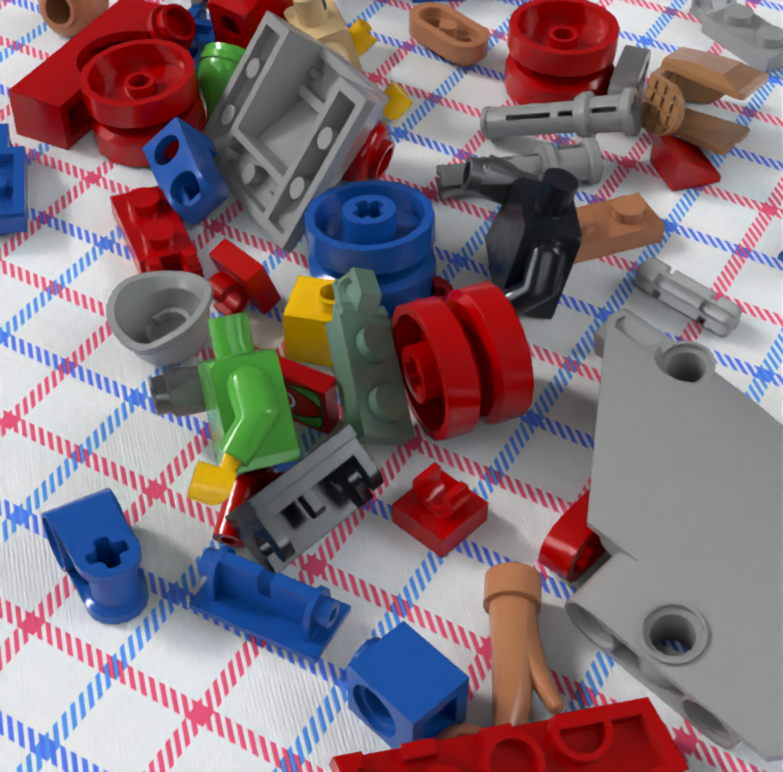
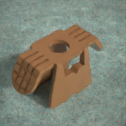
(701, 79)

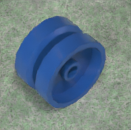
(375, 229)

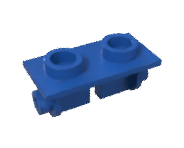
(267, 604)

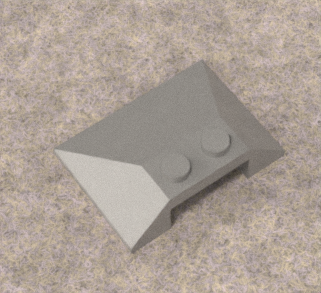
(290, 125)

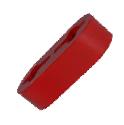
(570, 544)

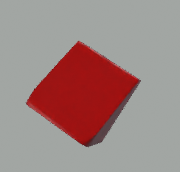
(681, 163)

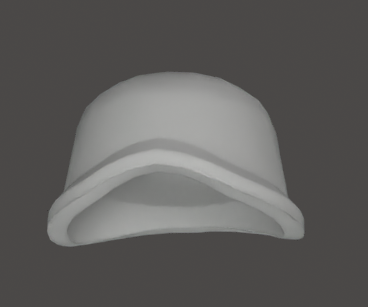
(161, 315)

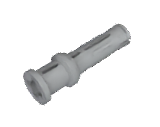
(584, 116)
(580, 159)

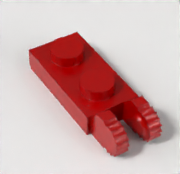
(154, 232)

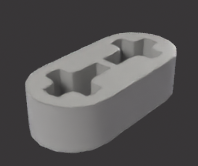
(630, 70)

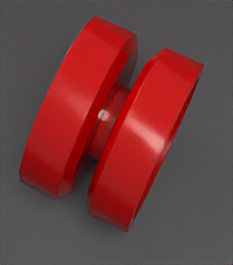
(559, 50)
(136, 92)
(463, 360)

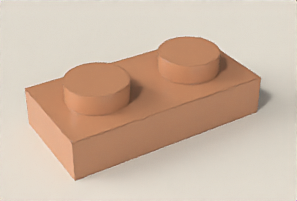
(617, 226)

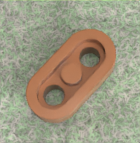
(448, 33)

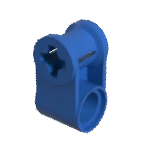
(99, 556)

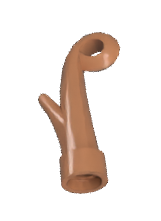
(517, 655)

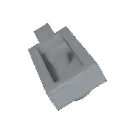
(741, 32)

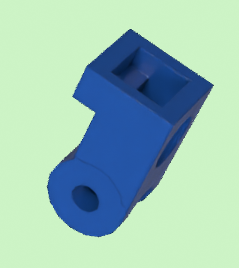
(191, 177)

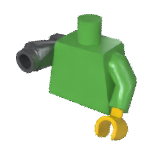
(243, 405)

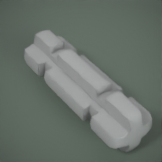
(688, 296)

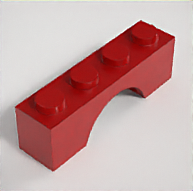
(50, 100)

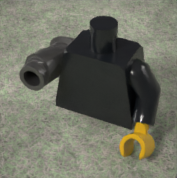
(532, 234)

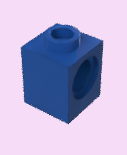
(405, 687)

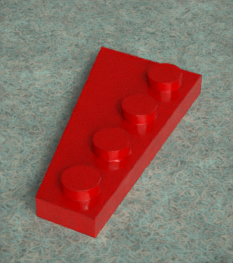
(594, 739)

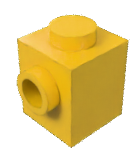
(305, 321)

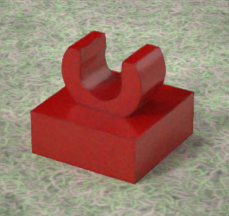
(240, 281)
(439, 510)

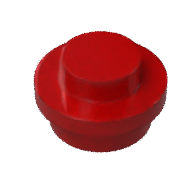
(172, 24)

